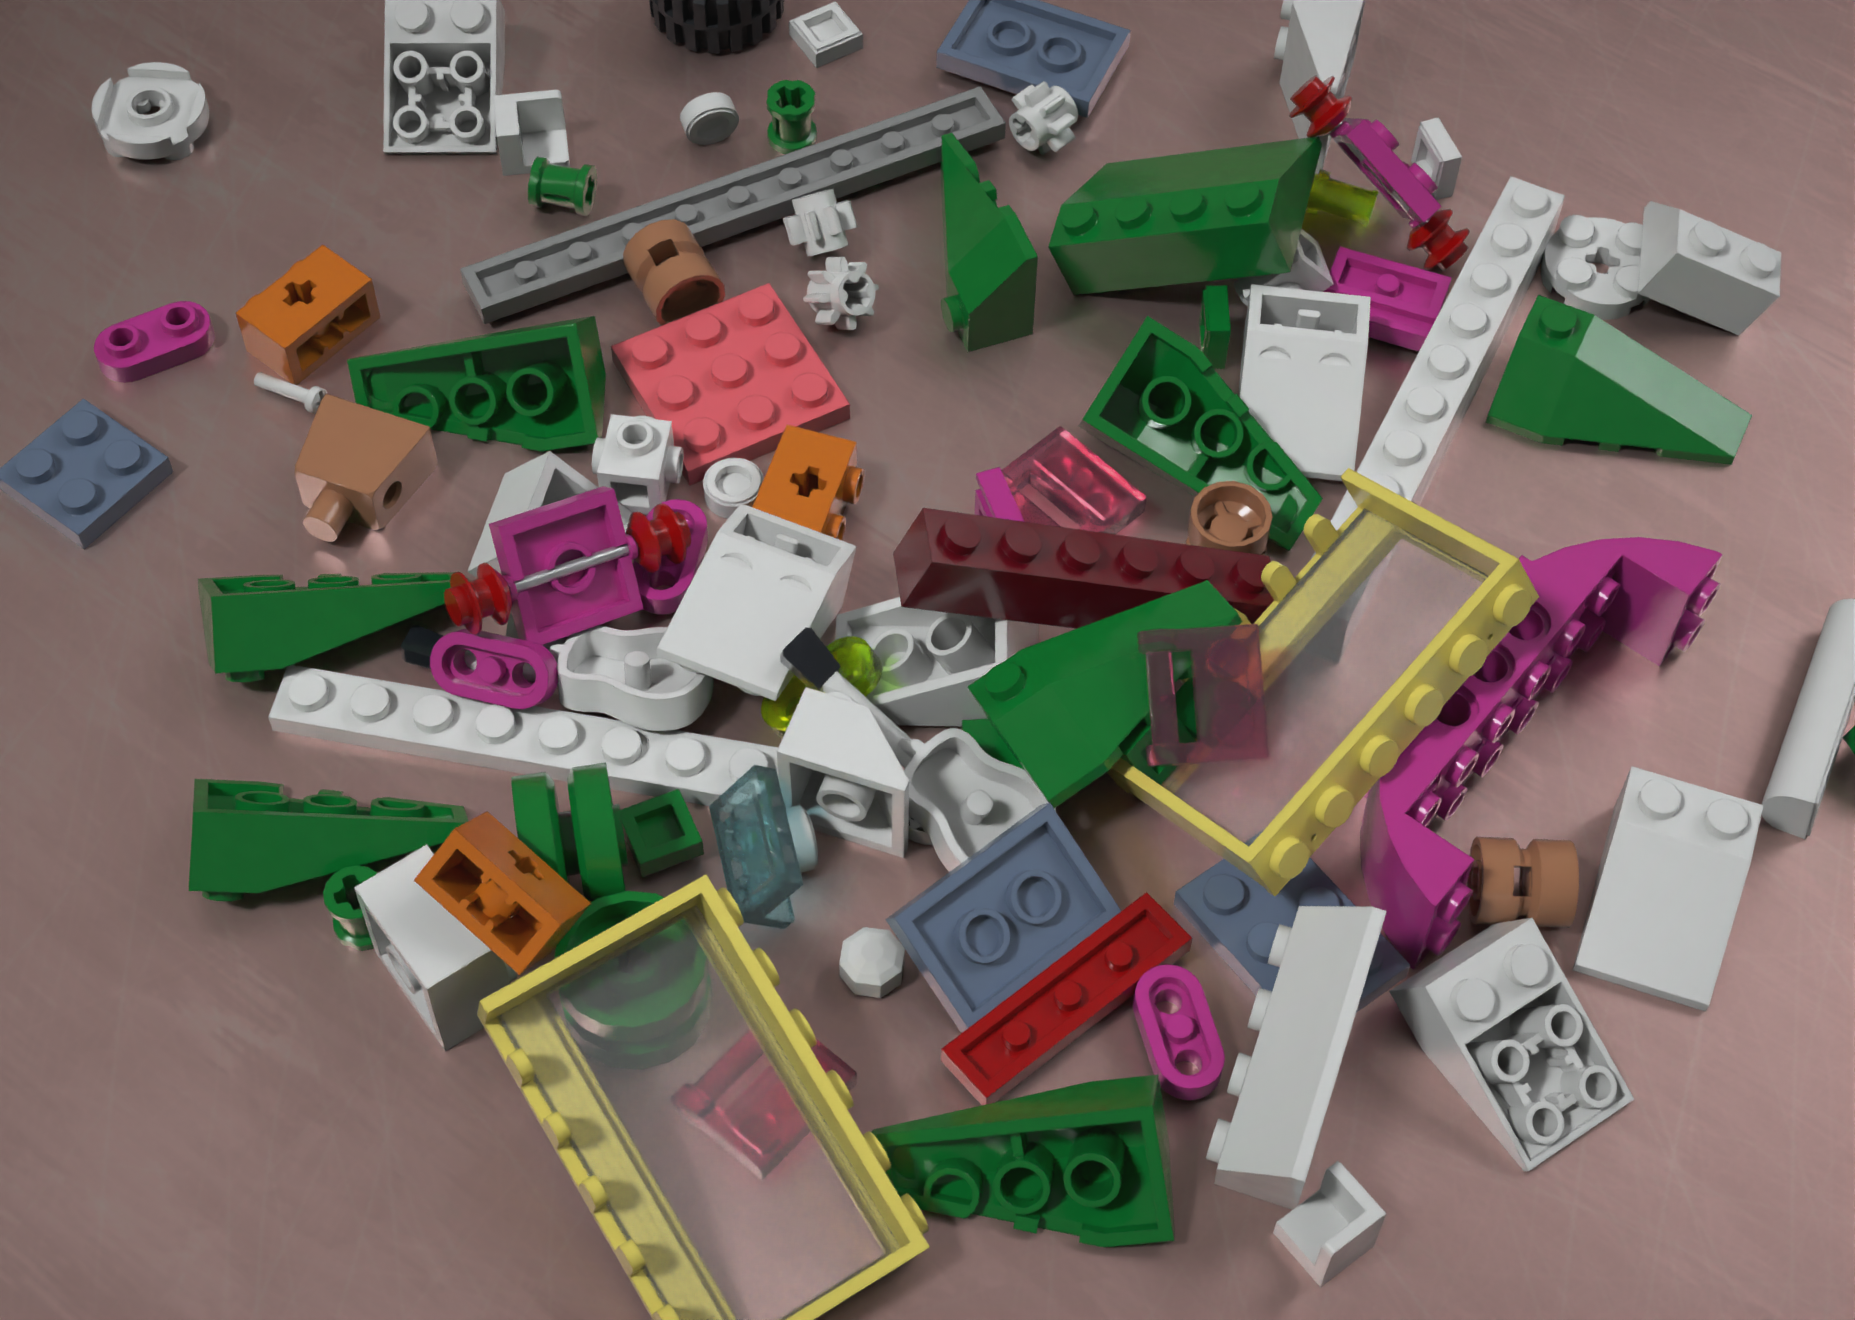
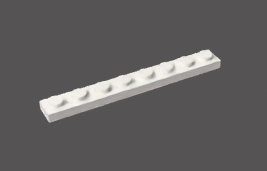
(506, 738)

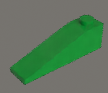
(986, 257)
(1599, 385)
(507, 386)
(1190, 428)
(272, 624)
(1084, 691)
(260, 840)
(1053, 1160)

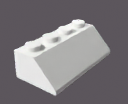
(1297, 1052)

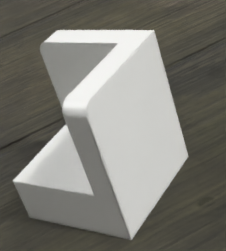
(530, 128)
(1331, 1225)

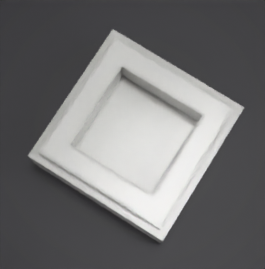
(825, 34)
(1437, 156)

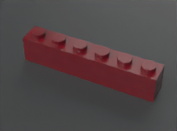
(1058, 572)

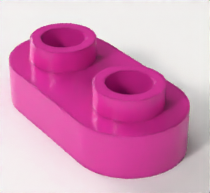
(154, 341)
(670, 574)
(498, 669)
(1179, 1036)

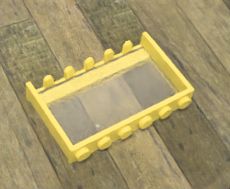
(1351, 674)
(702, 1119)

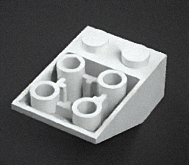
(442, 75)
(1306, 373)
(754, 597)
(1514, 1040)

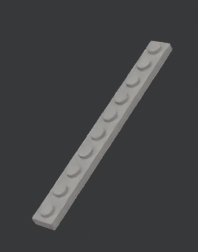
(732, 202)

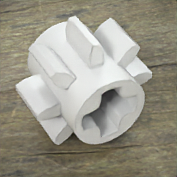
(1043, 118)
(820, 222)
(841, 293)

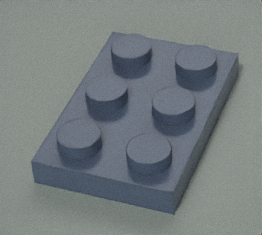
(1034, 42)
(1003, 916)
(1243, 918)

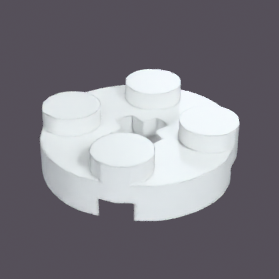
(167, 133)
(1595, 240)

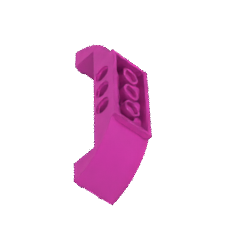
(1627, 587)

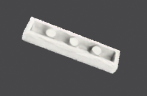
(1815, 727)

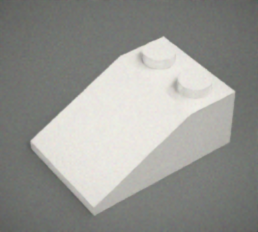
(1319, 43)
(932, 658)
(1668, 888)

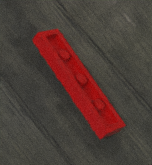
(1064, 1000)

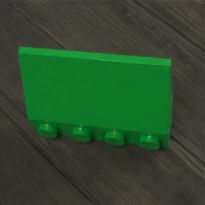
(1186, 217)

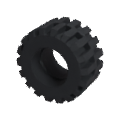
(716, 22)

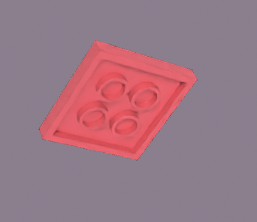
(730, 380)

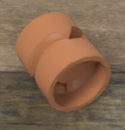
(672, 271)
(1230, 518)
(1545, 881)

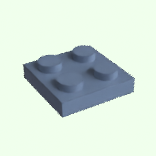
(84, 473)

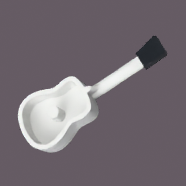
(607, 674)
(953, 784)

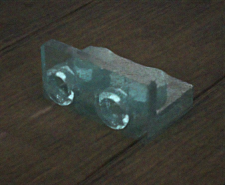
(757, 848)

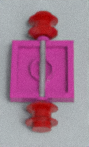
(1372, 152)
(567, 566)

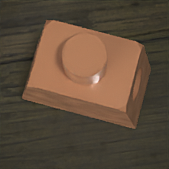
(360, 466)

